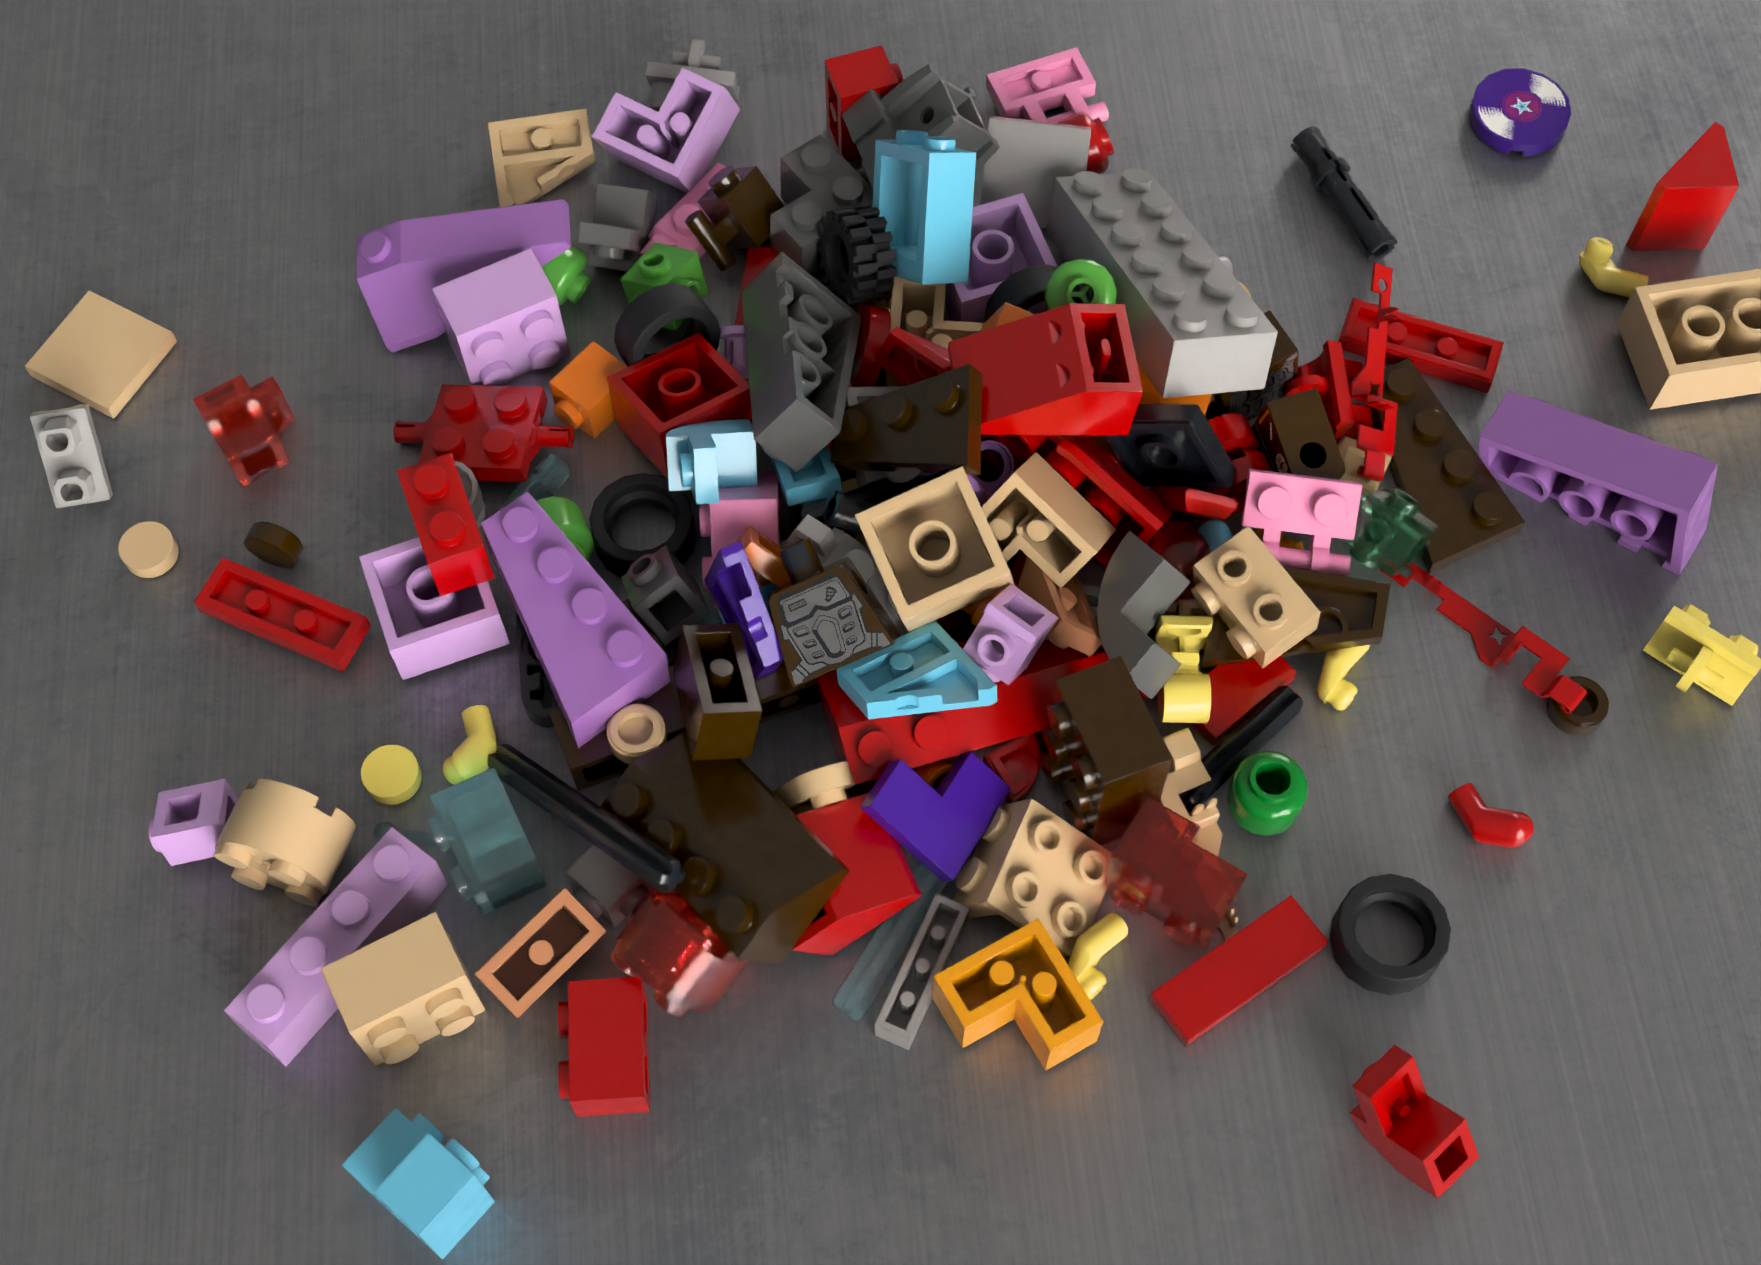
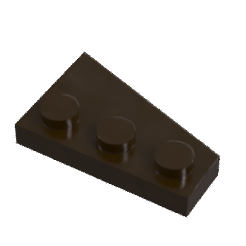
(916, 426)
(1349, 617)

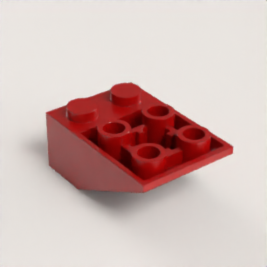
(1056, 372)

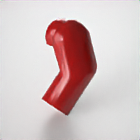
(1490, 824)

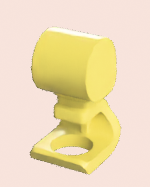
(1188, 691)

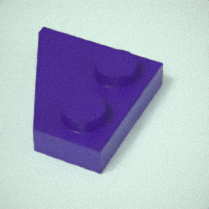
(741, 603)

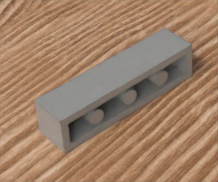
(914, 983)

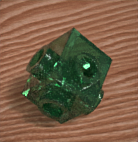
(1389, 531)

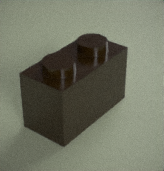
(716, 691)

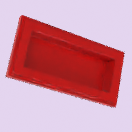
(1195, 502)

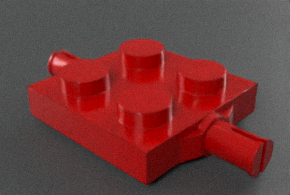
(487, 429)

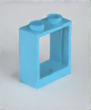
(928, 203)

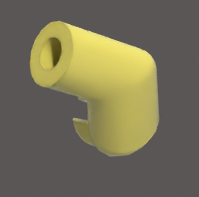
(1331, 684)
(472, 754)
(1091, 947)

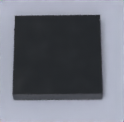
(1173, 448)

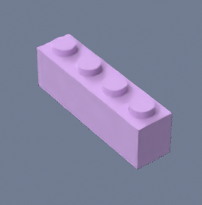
(378, 897)

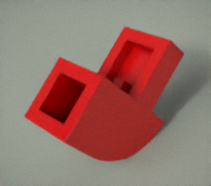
(1409, 1127)

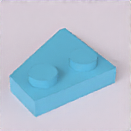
(916, 676)

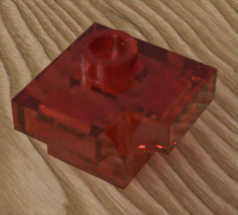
(247, 425)

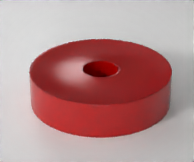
(872, 334)

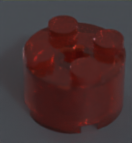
(676, 955)

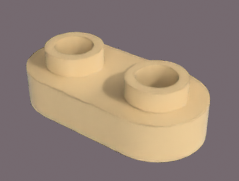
(816, 788)

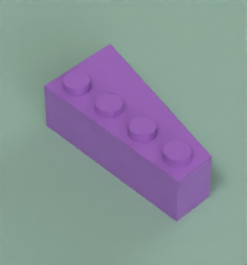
(575, 623)

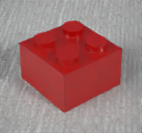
(676, 389)

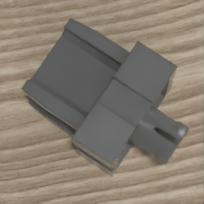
(918, 104)

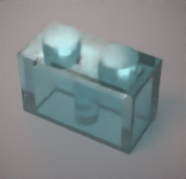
(487, 841)

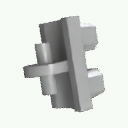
(662, 75)
(71, 456)

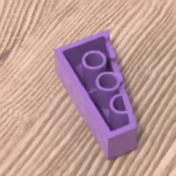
(1602, 475)

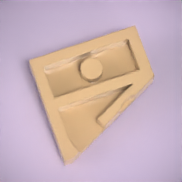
(539, 153)

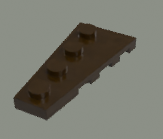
(1442, 472)

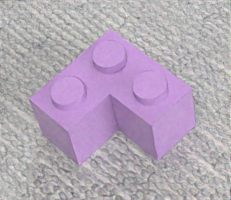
(676, 140)

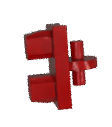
(1333, 379)

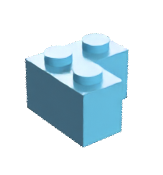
(420, 1181)

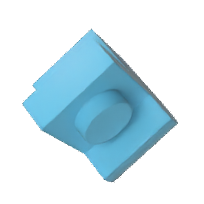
(711, 457)

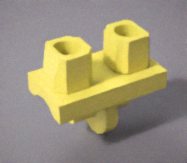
(1704, 655)

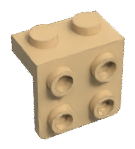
(1035, 869)

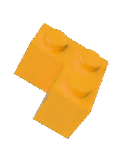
(1022, 982)

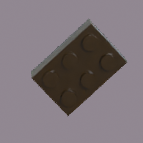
(1102, 750)

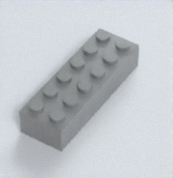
(1183, 306)

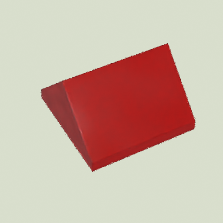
(1689, 197)

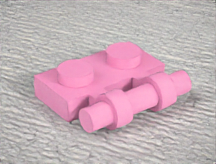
(1045, 85)
(1306, 507)

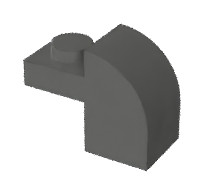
(619, 226)

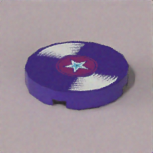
(1520, 111)

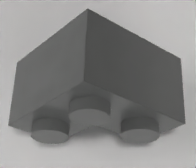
(812, 183)

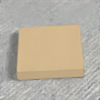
(101, 354)

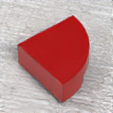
(1016, 765)

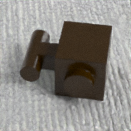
(739, 213)

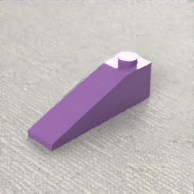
(412, 256)

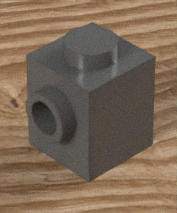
(664, 594)
(606, 887)

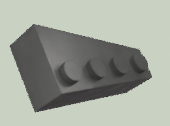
(797, 360)

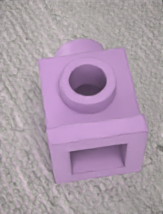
(1009, 634)
(191, 820)

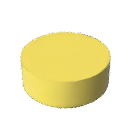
(391, 774)

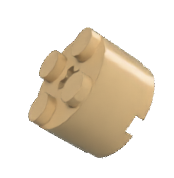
(284, 841)

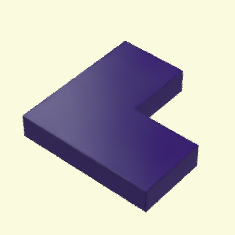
(938, 824)

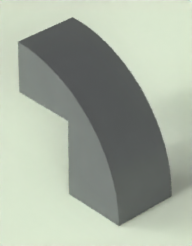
(1130, 601)

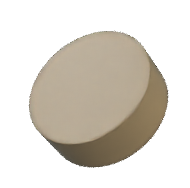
(148, 549)
(635, 731)

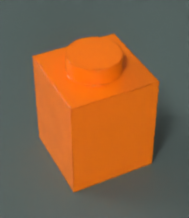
(583, 390)

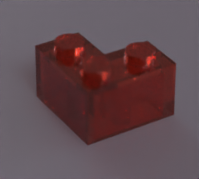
(1172, 877)

